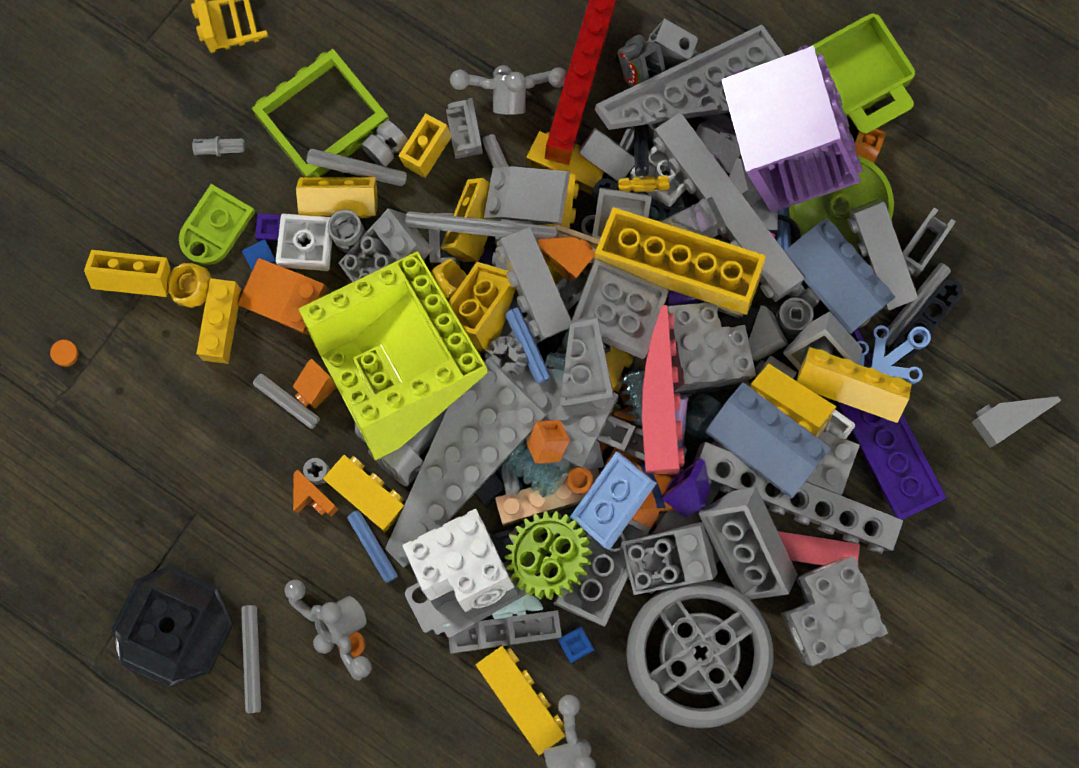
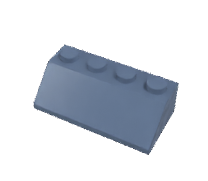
(839, 275)
(767, 440)

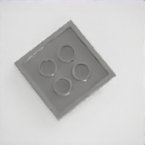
(624, 306)

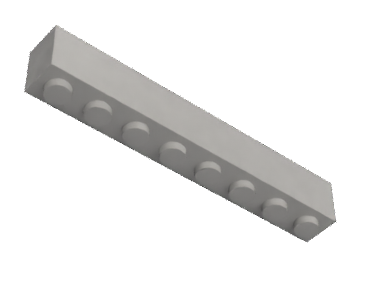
(743, 226)

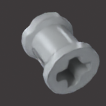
(309, 467)

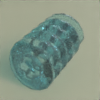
(634, 382)
(538, 474)

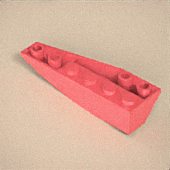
(659, 402)

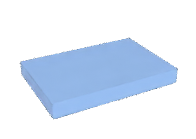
(613, 500)

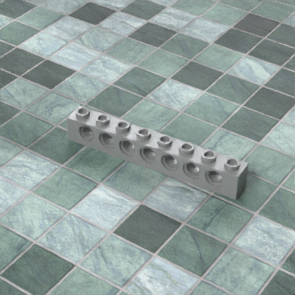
(885, 527)

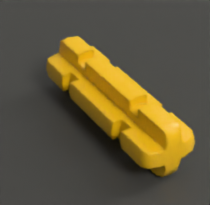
(644, 184)

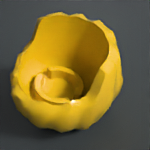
(448, 277)
(189, 284)

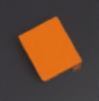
(547, 441)

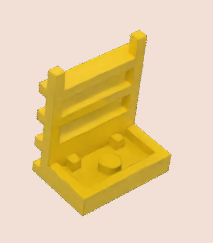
(212, 25)

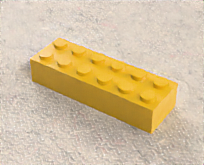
(681, 260)

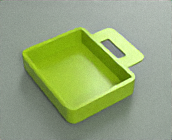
(868, 69)

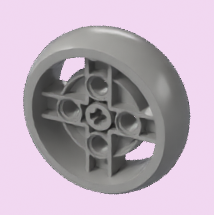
(695, 680)

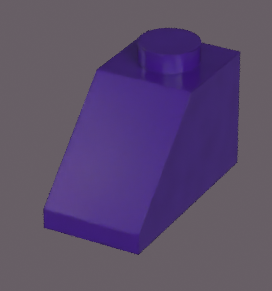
(688, 489)

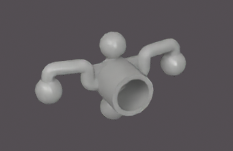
(508, 86)
(334, 625)
(576, 751)

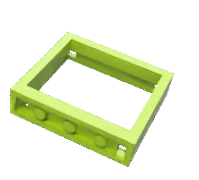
(305, 76)

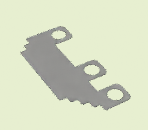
(452, 612)

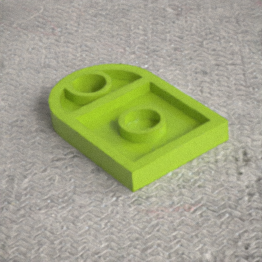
(215, 224)

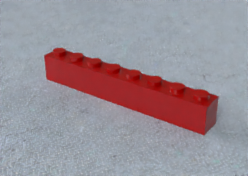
(579, 81)

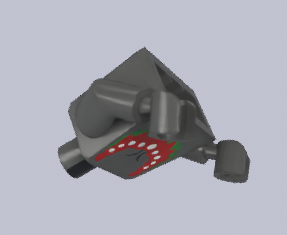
(640, 60)

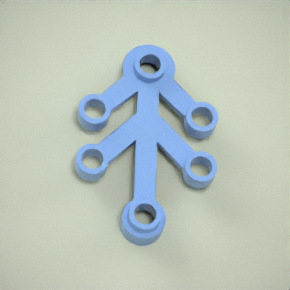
(883, 364)

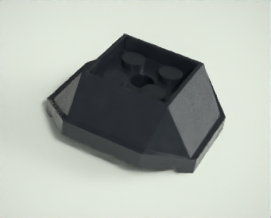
(198, 633)

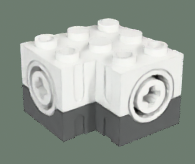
(462, 565)

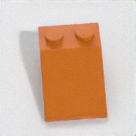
(280, 294)

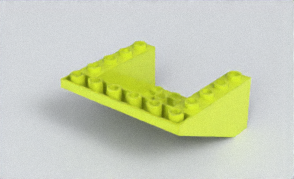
(393, 351)

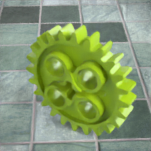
(568, 564)

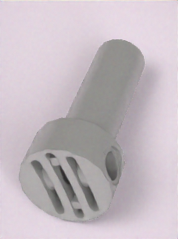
(405, 462)

